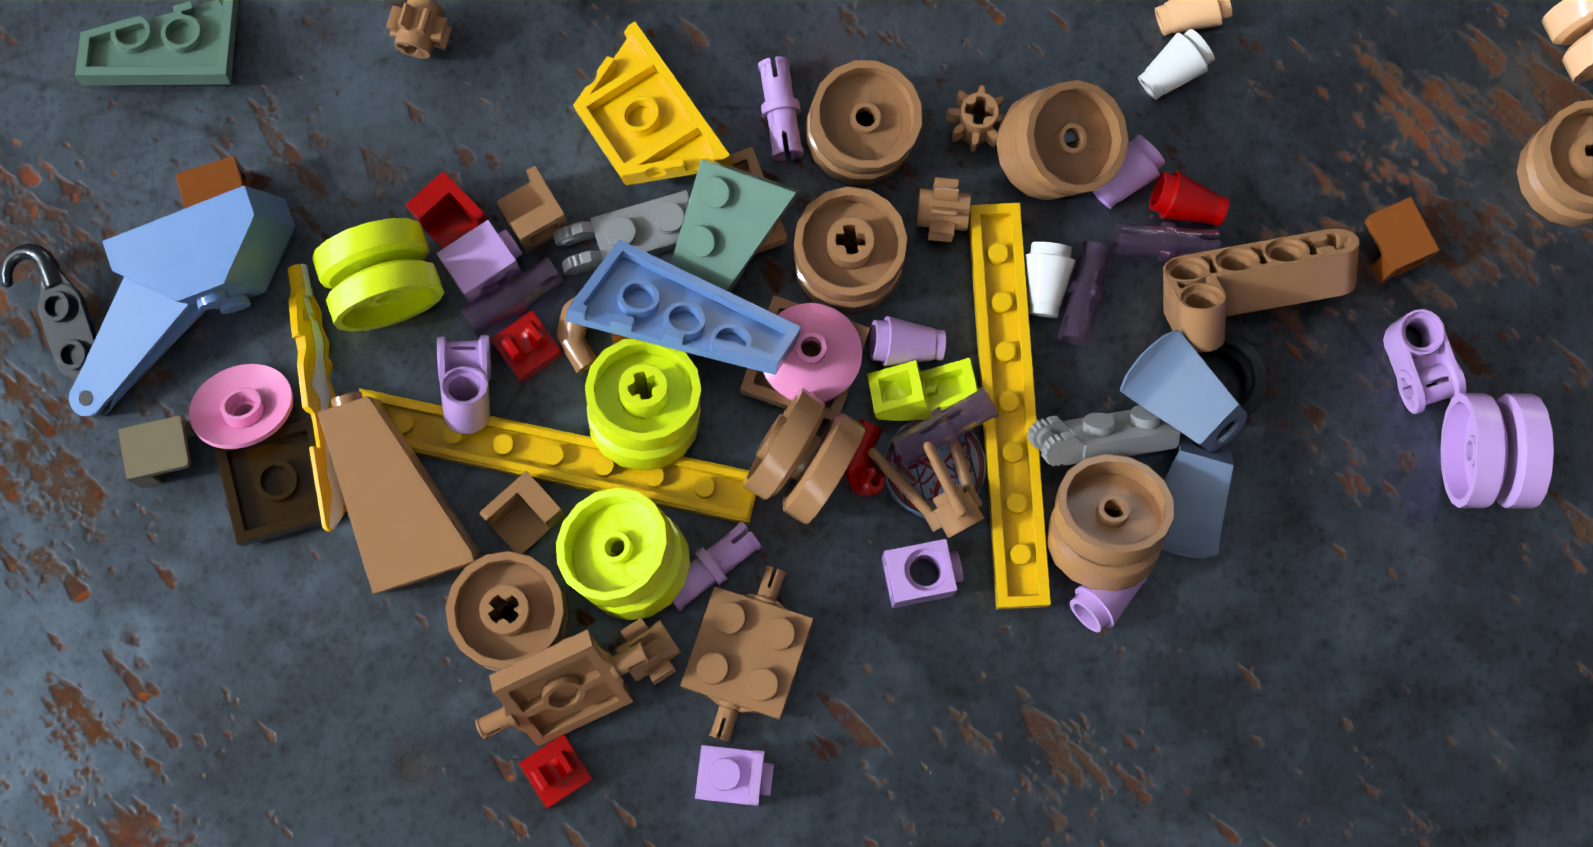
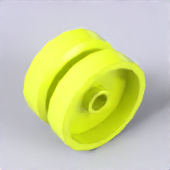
(377, 274)
(643, 404)
(623, 554)

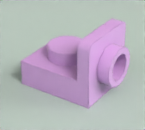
(733, 775)

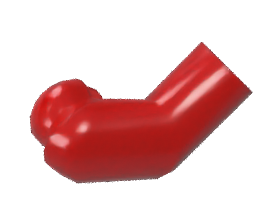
(862, 471)

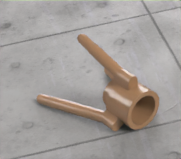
(956, 507)

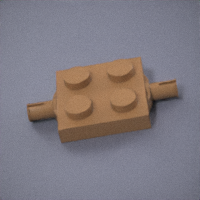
(747, 653)
(561, 688)

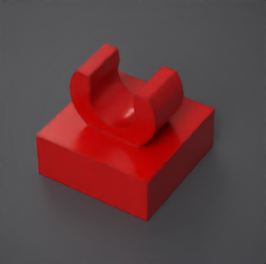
(526, 346)
(556, 771)

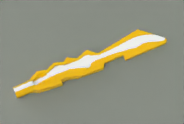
(315, 388)

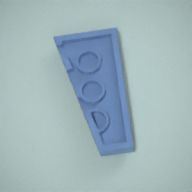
(674, 309)

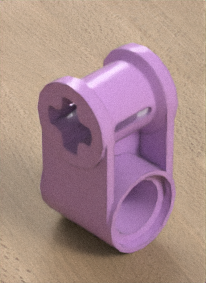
(1424, 365)
(464, 375)

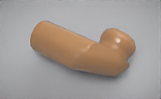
(573, 342)

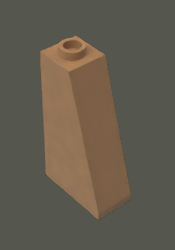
(391, 500)

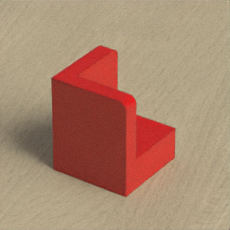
(445, 211)

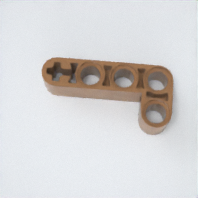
(1255, 277)

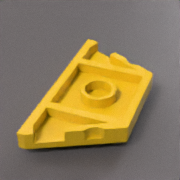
(645, 116)

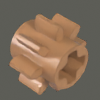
(418, 28)
(980, 104)
(943, 209)
(658, 646)

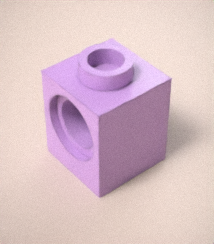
(481, 261)
(901, 586)

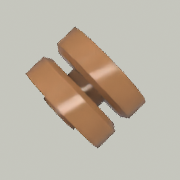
(871, 94)
(1062, 140)
(1558, 167)
(857, 222)
(809, 459)
(1109, 522)
(491, 587)

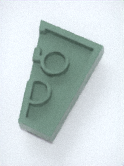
(171, 49)
(728, 221)

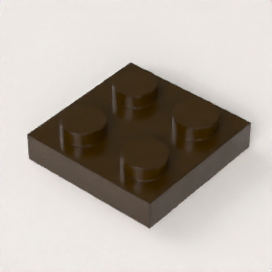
(271, 484)

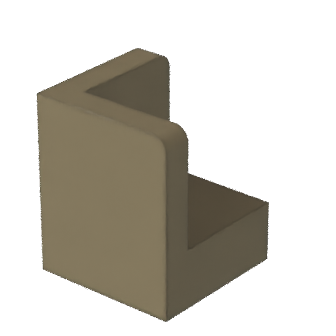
(155, 449)

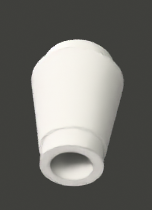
(1178, 63)
(1047, 277)

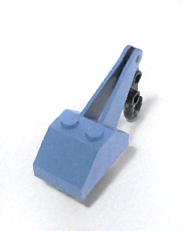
(172, 274)

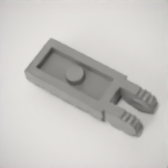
(647, 226)
(1097, 434)

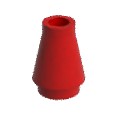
(1187, 200)

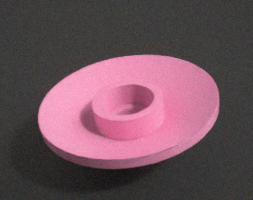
(833, 368)
(241, 406)

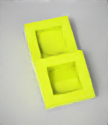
(911, 394)

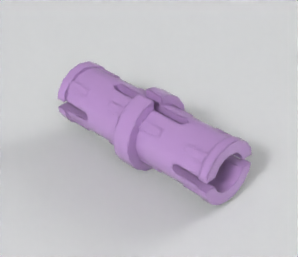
(780, 109)
(716, 562)

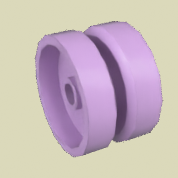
(1496, 450)

